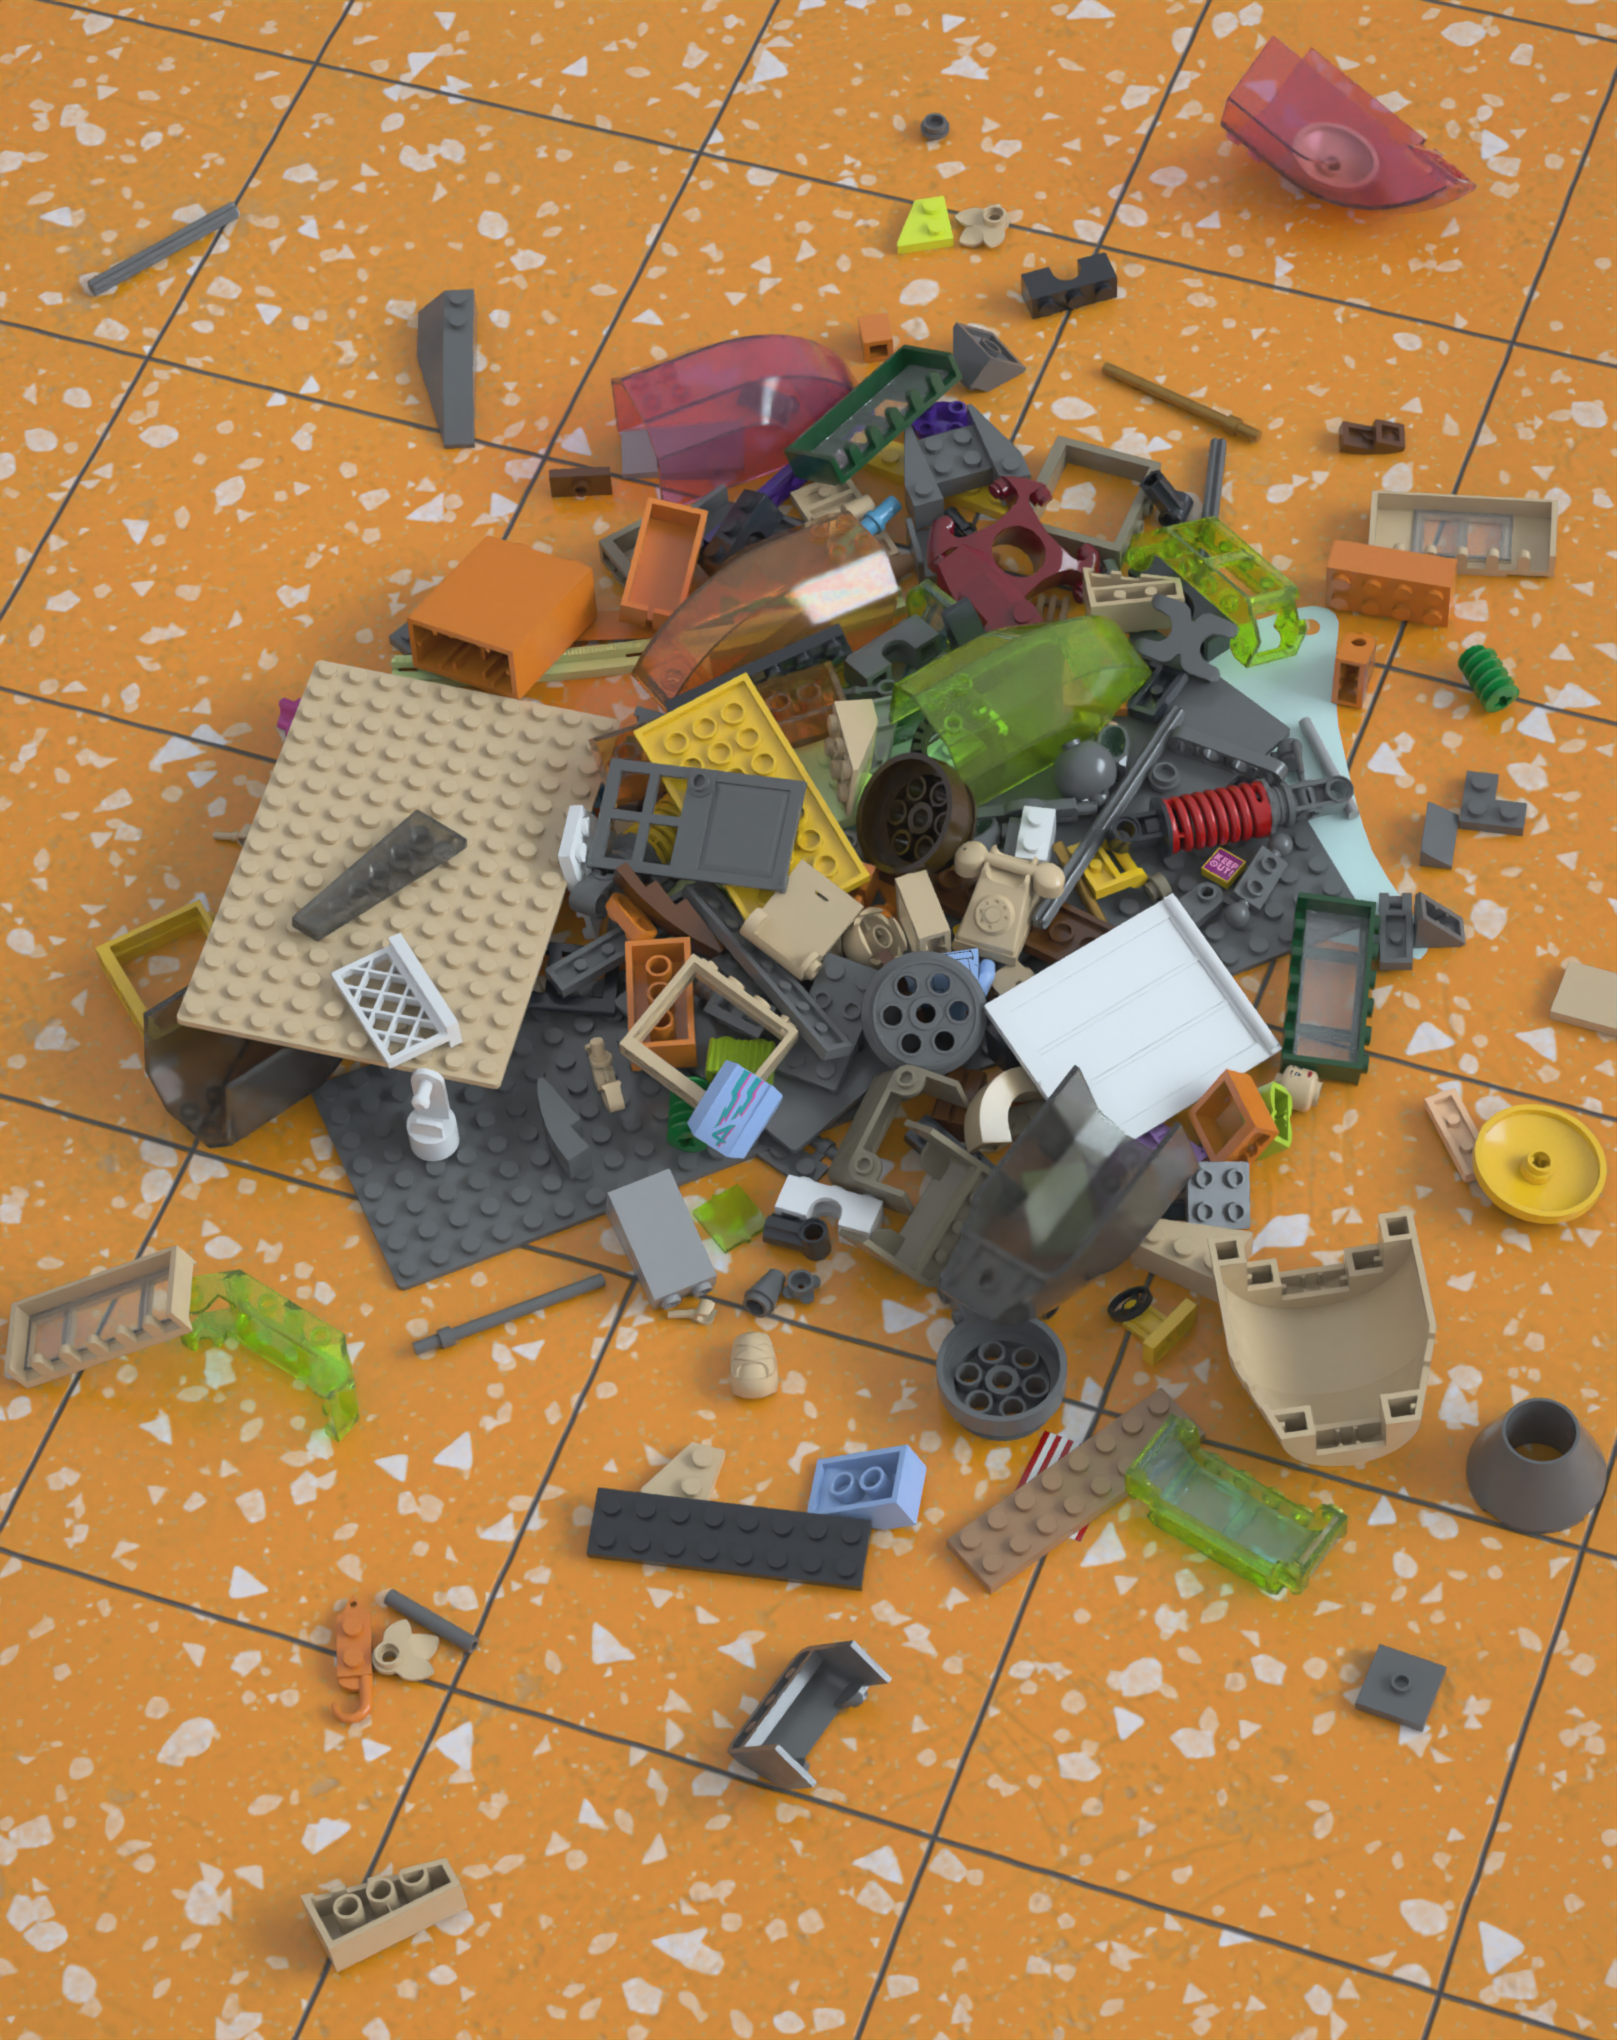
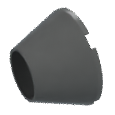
(1532, 1493)

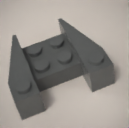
(955, 464)

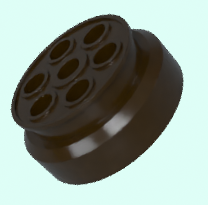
(915, 815)

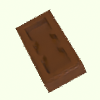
(580, 482)

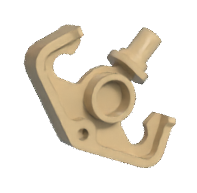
(604, 1075)

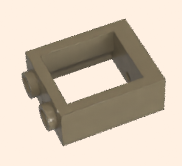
(613, 549)

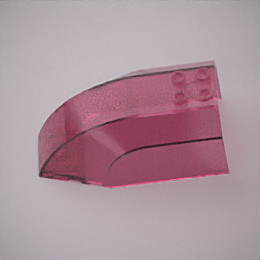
(1335, 137)
(729, 408)

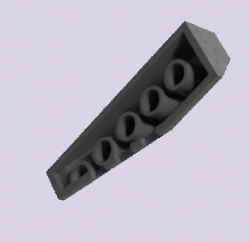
(449, 363)

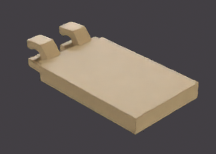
(1587, 999)

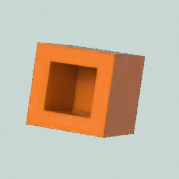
(875, 337)

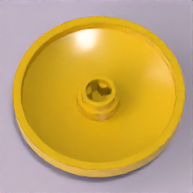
(1539, 1164)

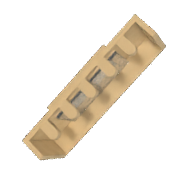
(1480, 531)

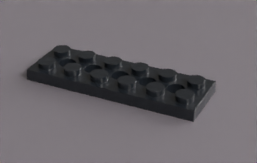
(811, 651)

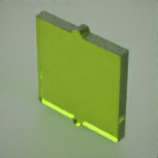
(730, 1218)

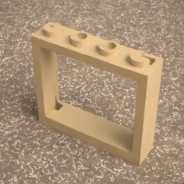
(729, 989)

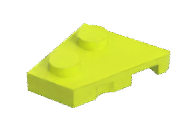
(926, 227)

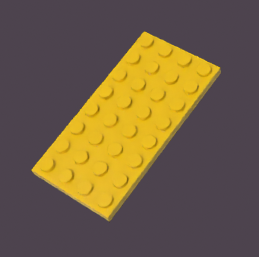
(738, 734)

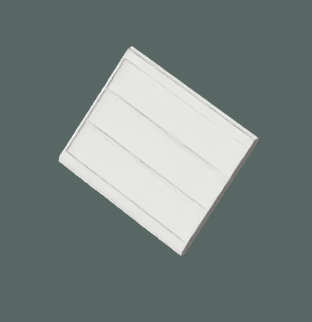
(1141, 1017)

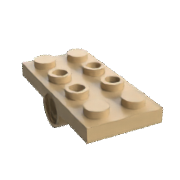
(822, 499)

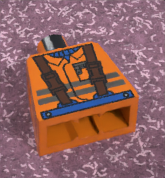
(1358, 656)

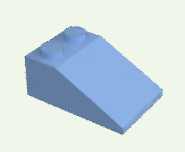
(871, 1486)

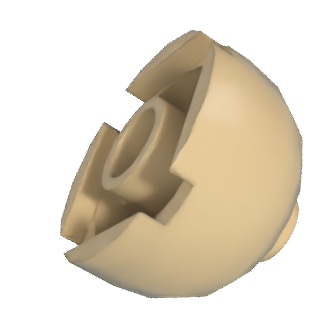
(870, 935)

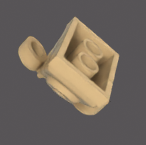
(1002, 900)

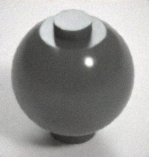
(1085, 771)

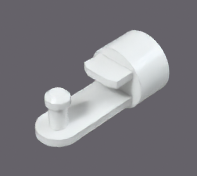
(432, 1123)

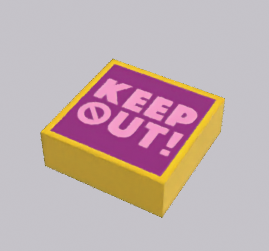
(1223, 868)

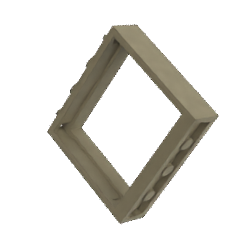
(1107, 461)

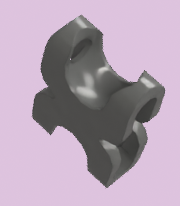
(1186, 638)

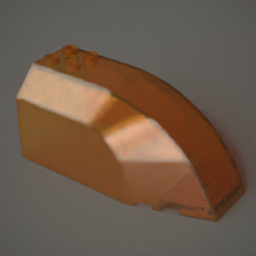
(771, 599)

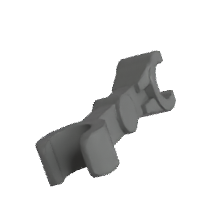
(878, 691)

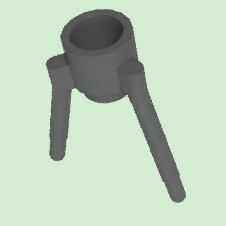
(1290, 753)

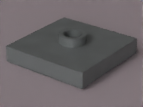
(1400, 1687)

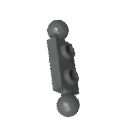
(1258, 880)

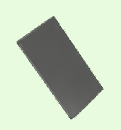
(1438, 837)

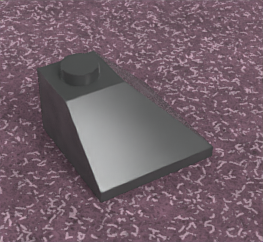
(983, 358)

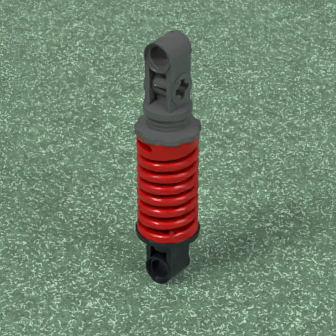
(1227, 815)

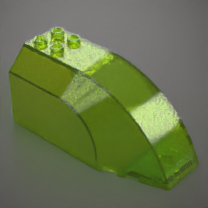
(1021, 695)

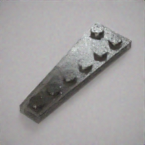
(389, 866)

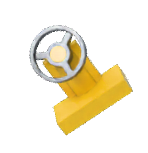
(1150, 1325)

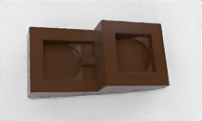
(1380, 438)

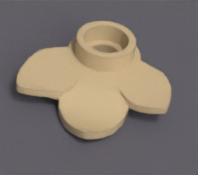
(983, 226)
(410, 1651)

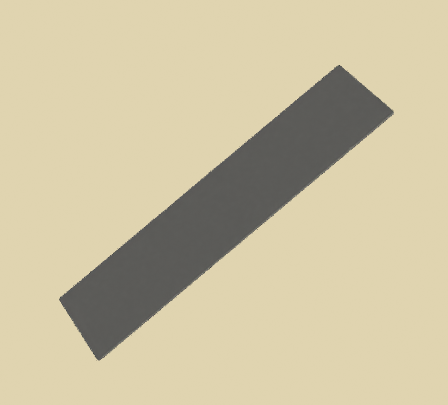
(506, 1182)

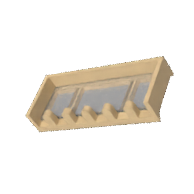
(100, 1317)

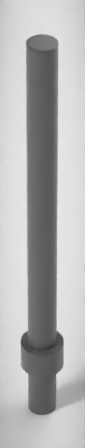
(448, 1336)

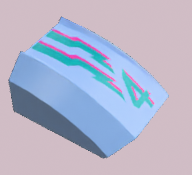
(734, 1110)

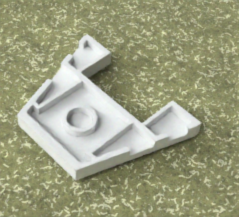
(573, 854)

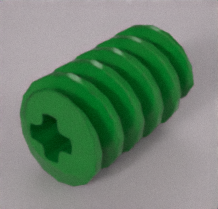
(1488, 678)
(679, 1113)

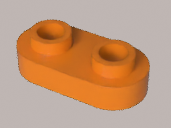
(630, 918)

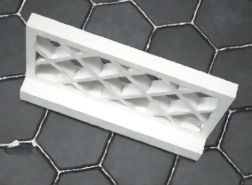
(424, 996)

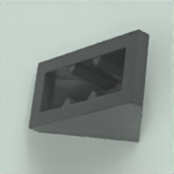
(1436, 925)

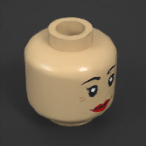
(1301, 1085)

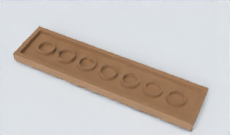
(1060, 1497)

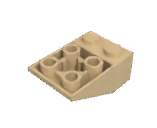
(851, 747)

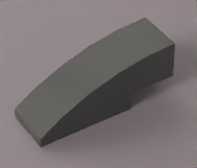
(563, 1130)

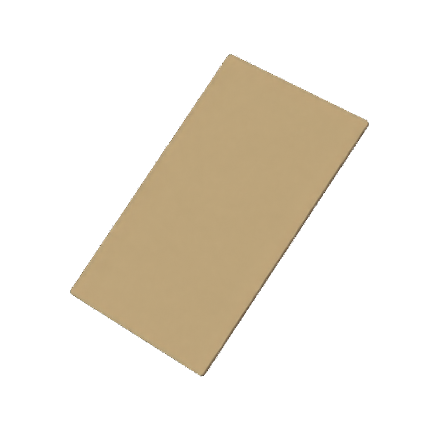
(348, 774)

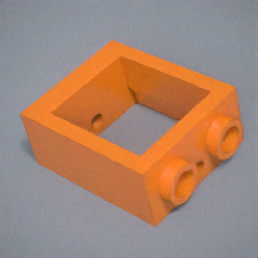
(1258, 1127)

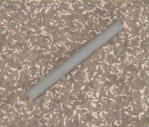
(1325, 761)

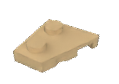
(689, 1474)

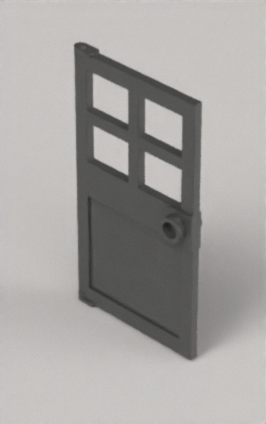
(729, 828)

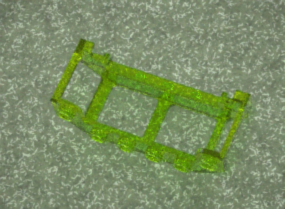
(1180, 549)
(281, 1335)

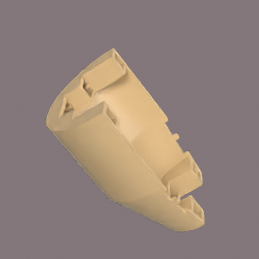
(1335, 1348)

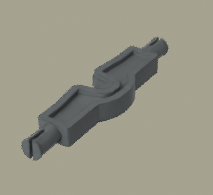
(1066, 809)

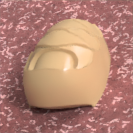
(753, 1366)

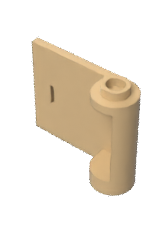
(800, 925)

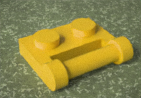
(1105, 878)

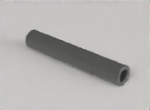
(431, 1621)

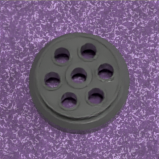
(883, 993)
(965, 1357)

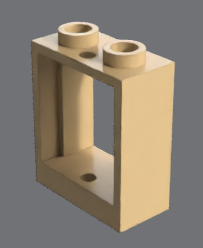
(921, 914)

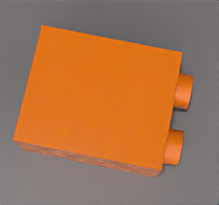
(502, 617)

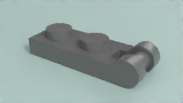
(1395, 932)

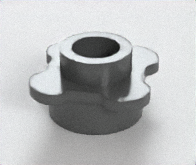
(801, 1278)

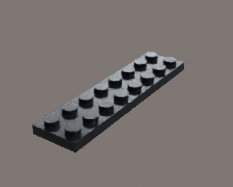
(729, 1538)

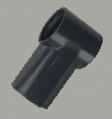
(1172, 504)
(798, 1234)

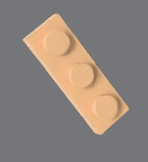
(1454, 1128)

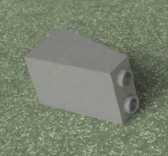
(660, 1240)

